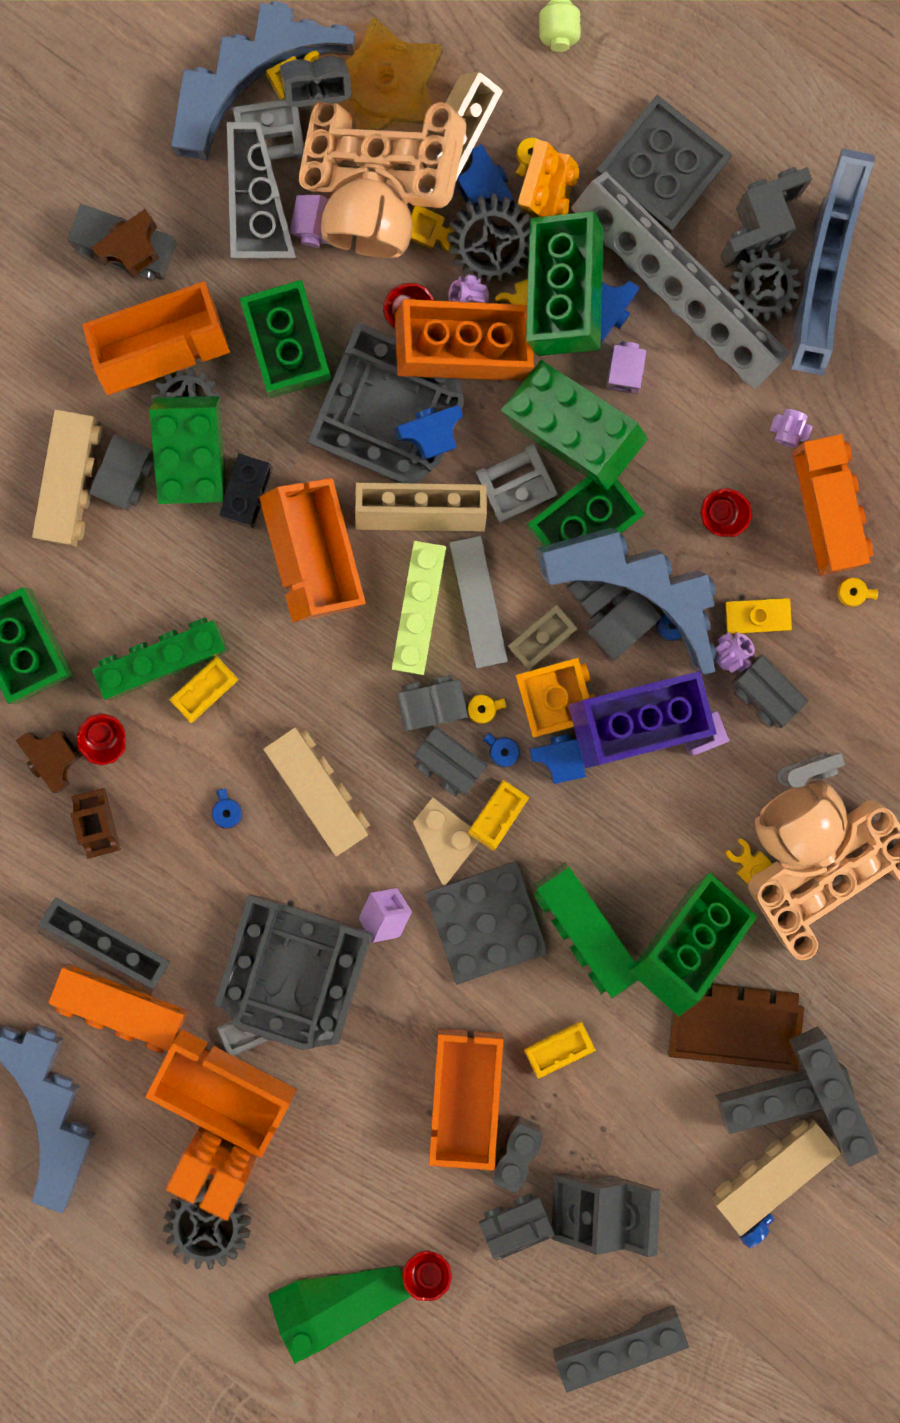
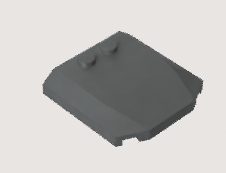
(371, 401)
(292, 974)

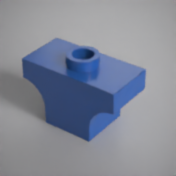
(483, 179)
(614, 305)
(431, 431)
(561, 758)

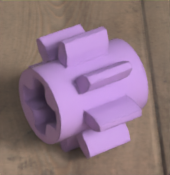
(468, 290)
(791, 428)
(734, 652)

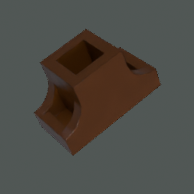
(129, 244)
(50, 758)
(94, 823)

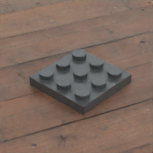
(665, 162)
(486, 922)

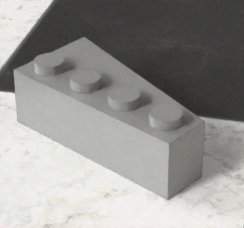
(255, 205)

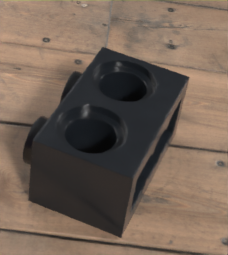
(245, 486)

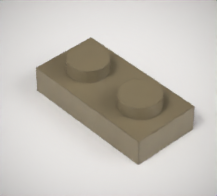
(542, 637)

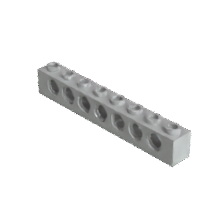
(696, 282)

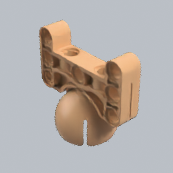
(372, 190)
(815, 845)

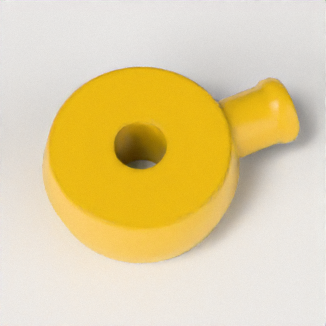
(523, 156)
(860, 589)
(490, 708)

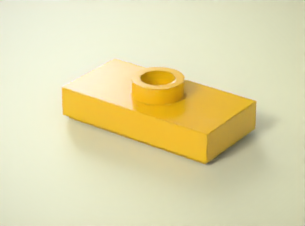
(758, 616)
(204, 689)
(498, 815)
(559, 1049)

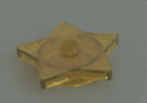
(406, 64)

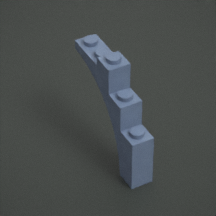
(241, 62)
(826, 265)
(602, 558)
(61, 1143)

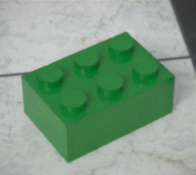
(285, 339)
(188, 449)
(585, 511)
(28, 649)

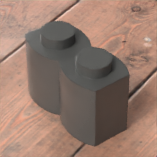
(315, 81)
(122, 473)
(623, 624)
(431, 704)
(521, 1147)

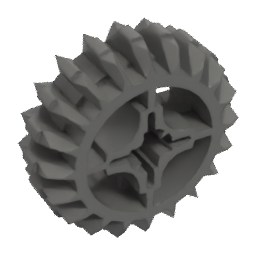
(479, 240)
(214, 1235)

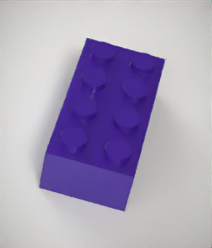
(642, 719)

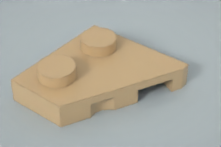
(444, 838)

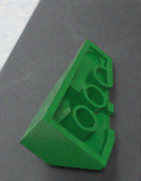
(326, 1309)

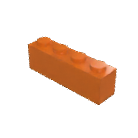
(117, 1007)

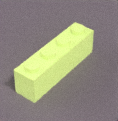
(419, 608)

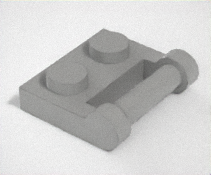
(276, 120)
(522, 492)
(819, 767)

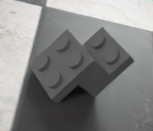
(765, 215)
(606, 1214)

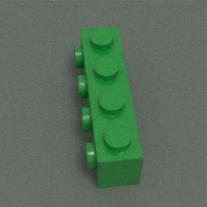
(160, 660)

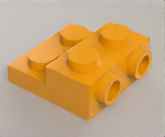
(548, 182)
(549, 692)

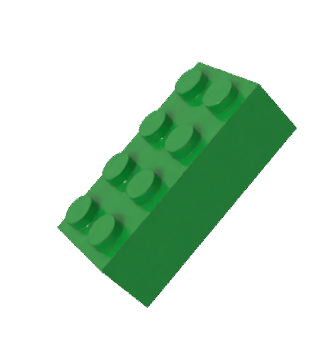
(565, 284)
(574, 424)
(587, 928)
(693, 944)

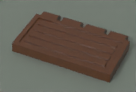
(739, 1030)

